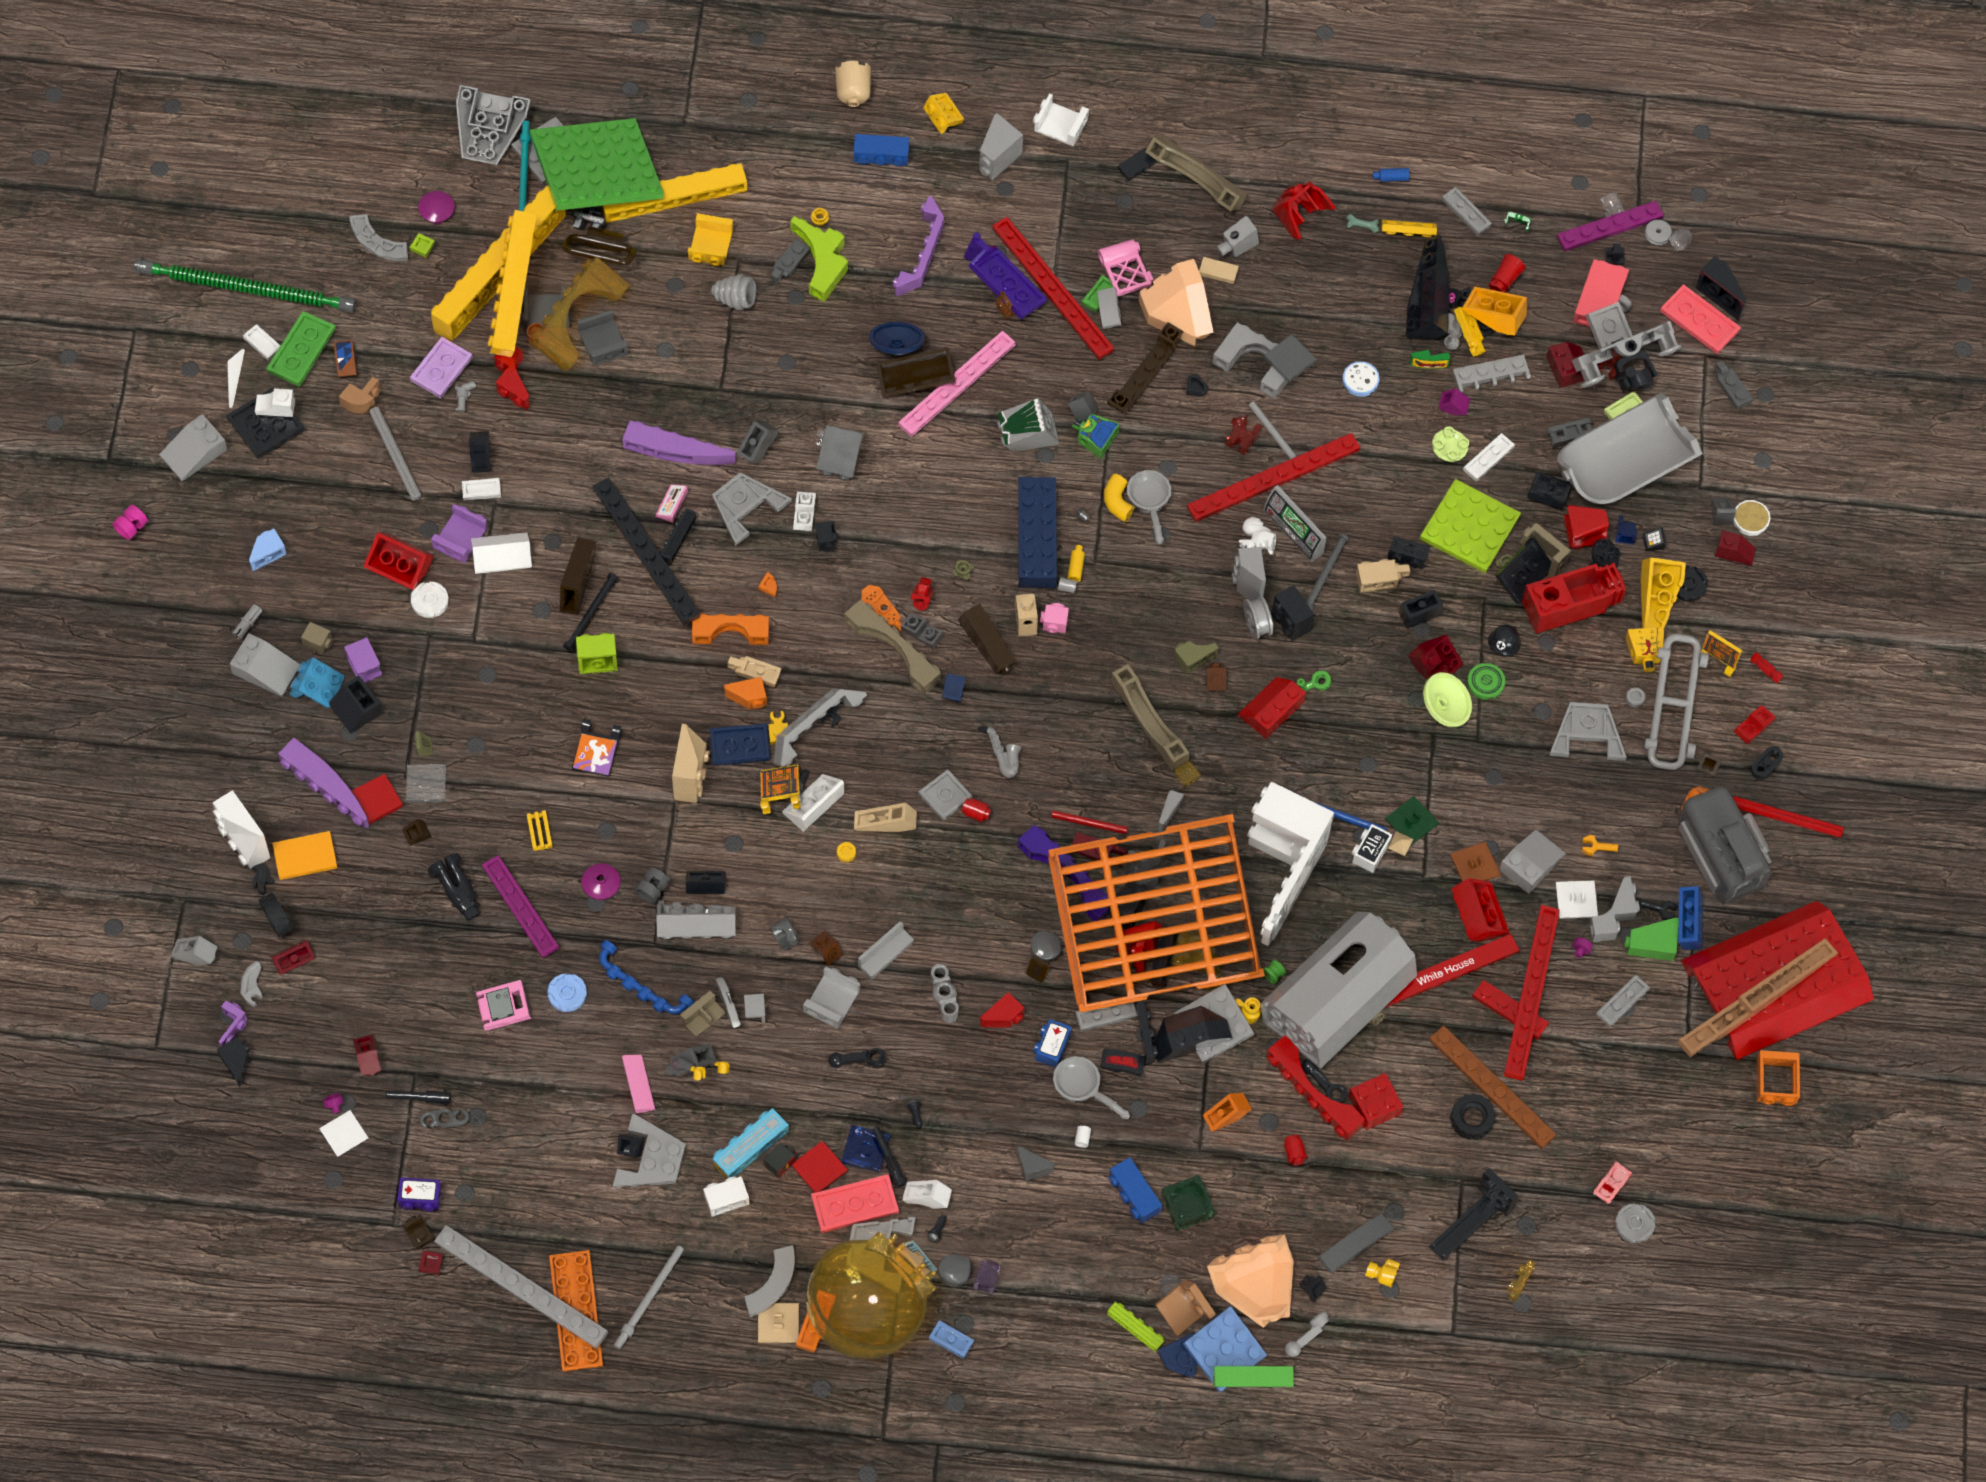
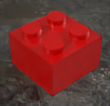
(1376, 1101)

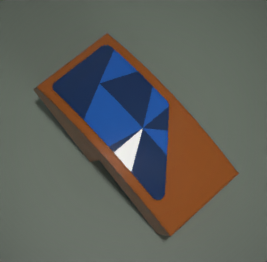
(345, 358)

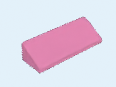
(638, 1083)

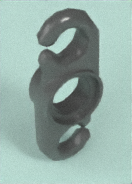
(435, 1114)

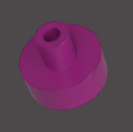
(1582, 947)
(333, 1102)

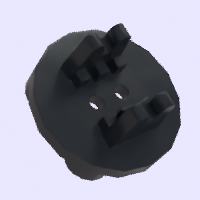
(1605, 553)

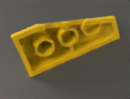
(1659, 589)

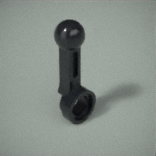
(836, 1059)
(1310, 1068)

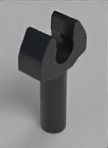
(831, 713)
(1660, 908)

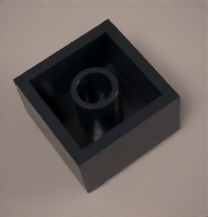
(1292, 613)

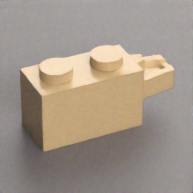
(1380, 575)

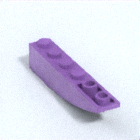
(673, 446)
(321, 778)

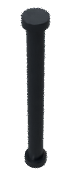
(611, 579)

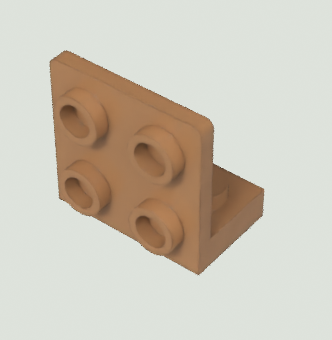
(1184, 1306)

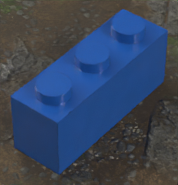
(881, 149)
(1690, 918)
(1135, 1190)

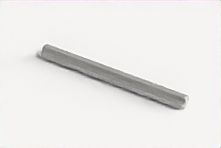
(395, 453)

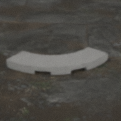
(374, 243)
(776, 1284)

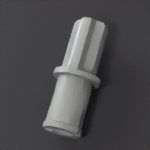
(247, 622)

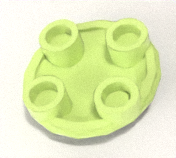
(1450, 444)

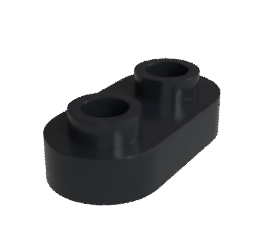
(1766, 764)

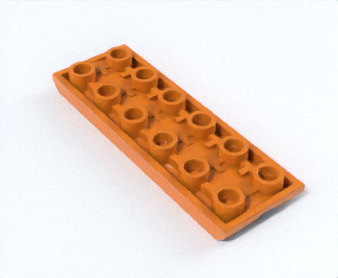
(574, 1285)

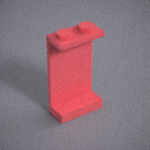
(1601, 289)

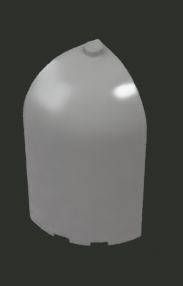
(1628, 452)

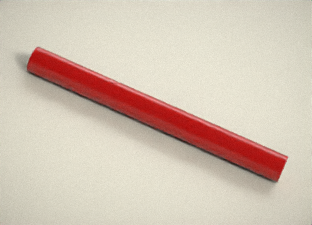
(1089, 822)

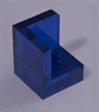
(1625, 531)

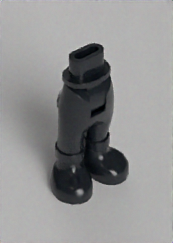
(460, 896)

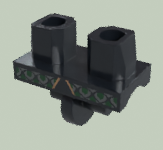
(581, 218)

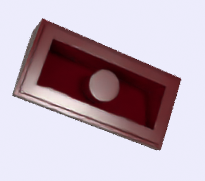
(293, 957)

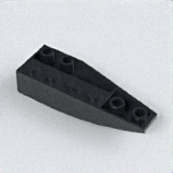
(1430, 294)

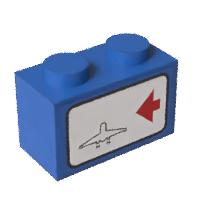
(1053, 1043)

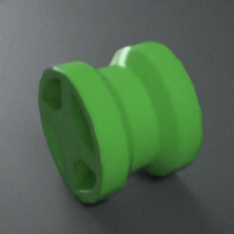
(1274, 971)

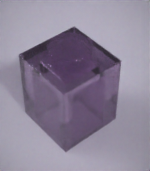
(987, 1276)

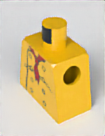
(1644, 646)

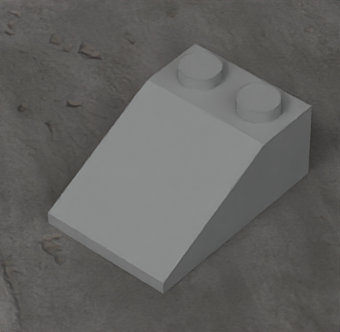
(193, 448)
(264, 665)
(1531, 861)

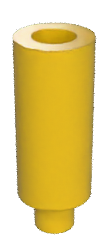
(1076, 564)

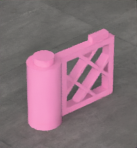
(1121, 254)

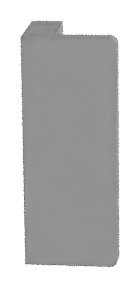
(885, 951)

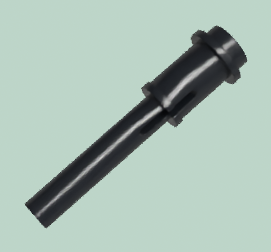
(429, 1097)
(896, 1175)

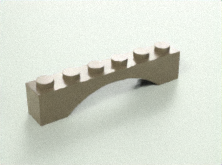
(1174, 156)
(866, 622)
(1164, 740)

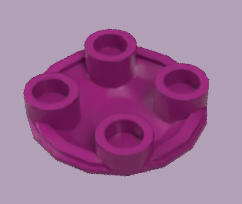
(436, 207)

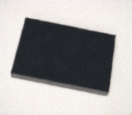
(1525, 567)

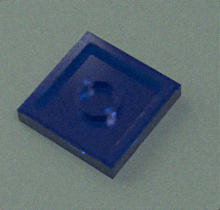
(863, 1149)

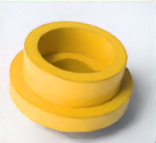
(819, 212)

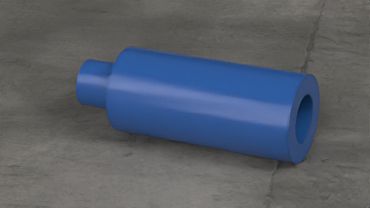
(1392, 174)

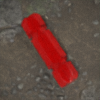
(1766, 667)

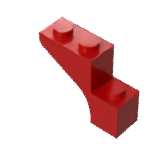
(509, 383)

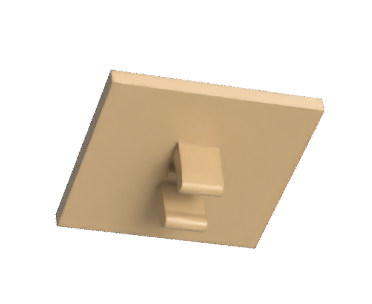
(779, 1324)

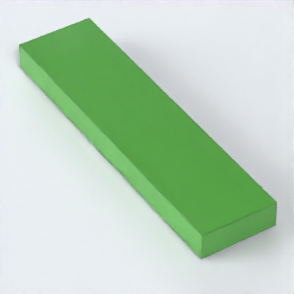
(1253, 1376)

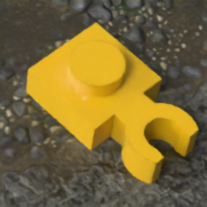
(777, 727)

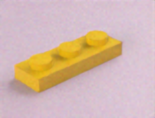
(1409, 228)

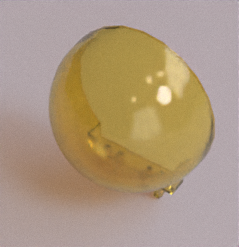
(867, 1297)

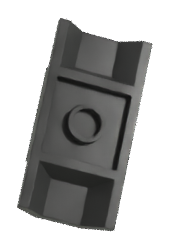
(1145, 865)

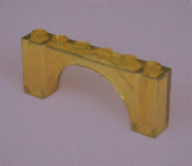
(553, 337)

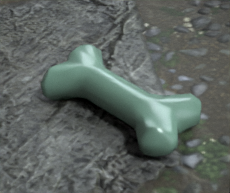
(1372, 225)

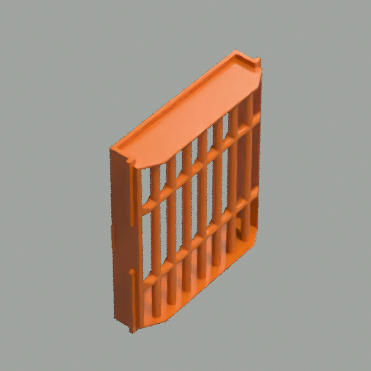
(1068, 930)

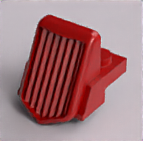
(1142, 945)

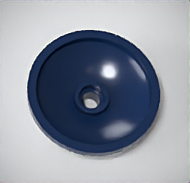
(896, 338)

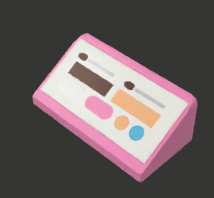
(672, 502)

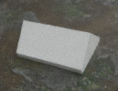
(501, 553)
(815, 801)

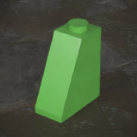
(1654, 940)

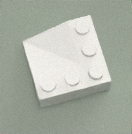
(241, 830)

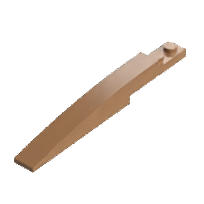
(1757, 998)

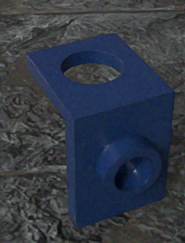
(953, 687)

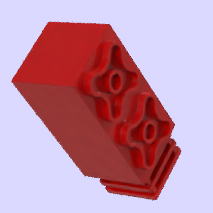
(1572, 596)

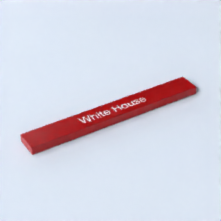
(1458, 967)

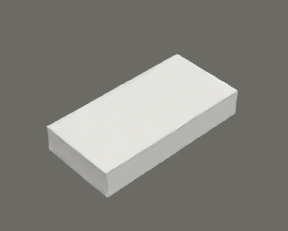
(261, 342)
(481, 489)

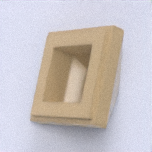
(1400, 843)

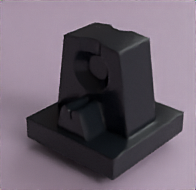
(1615, 254)
(1313, 1286)

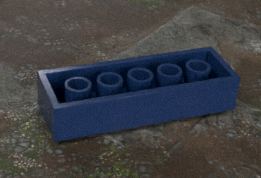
(1037, 532)

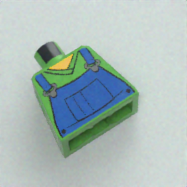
(1096, 433)

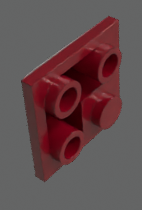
(1435, 657)

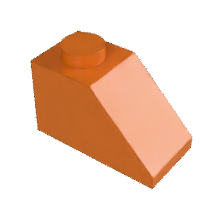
(747, 693)
(1227, 1111)

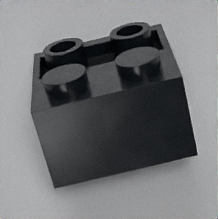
(355, 704)

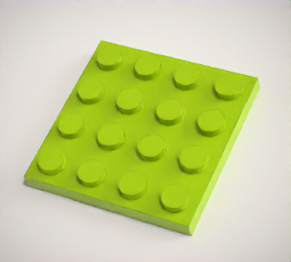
(1470, 526)

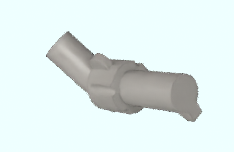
(463, 394)

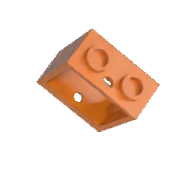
(1777, 1058)

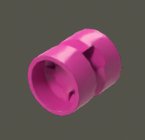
(130, 522)

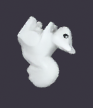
(1261, 535)

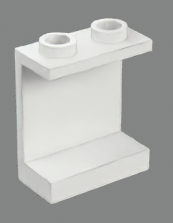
(1060, 122)

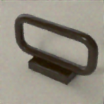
(604, 240)

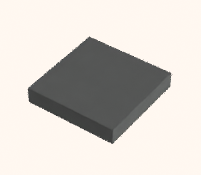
(1290, 358)

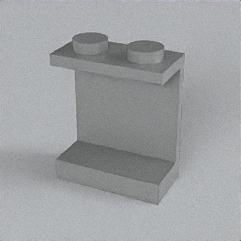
(832, 997)

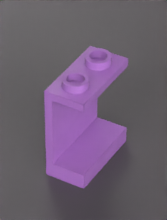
(457, 533)

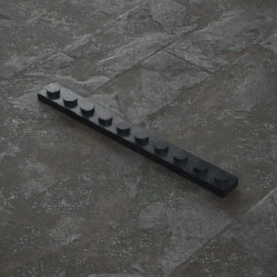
(646, 551)

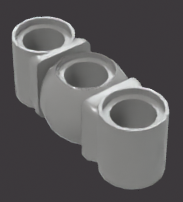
(944, 984)

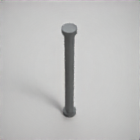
(1342, 539)

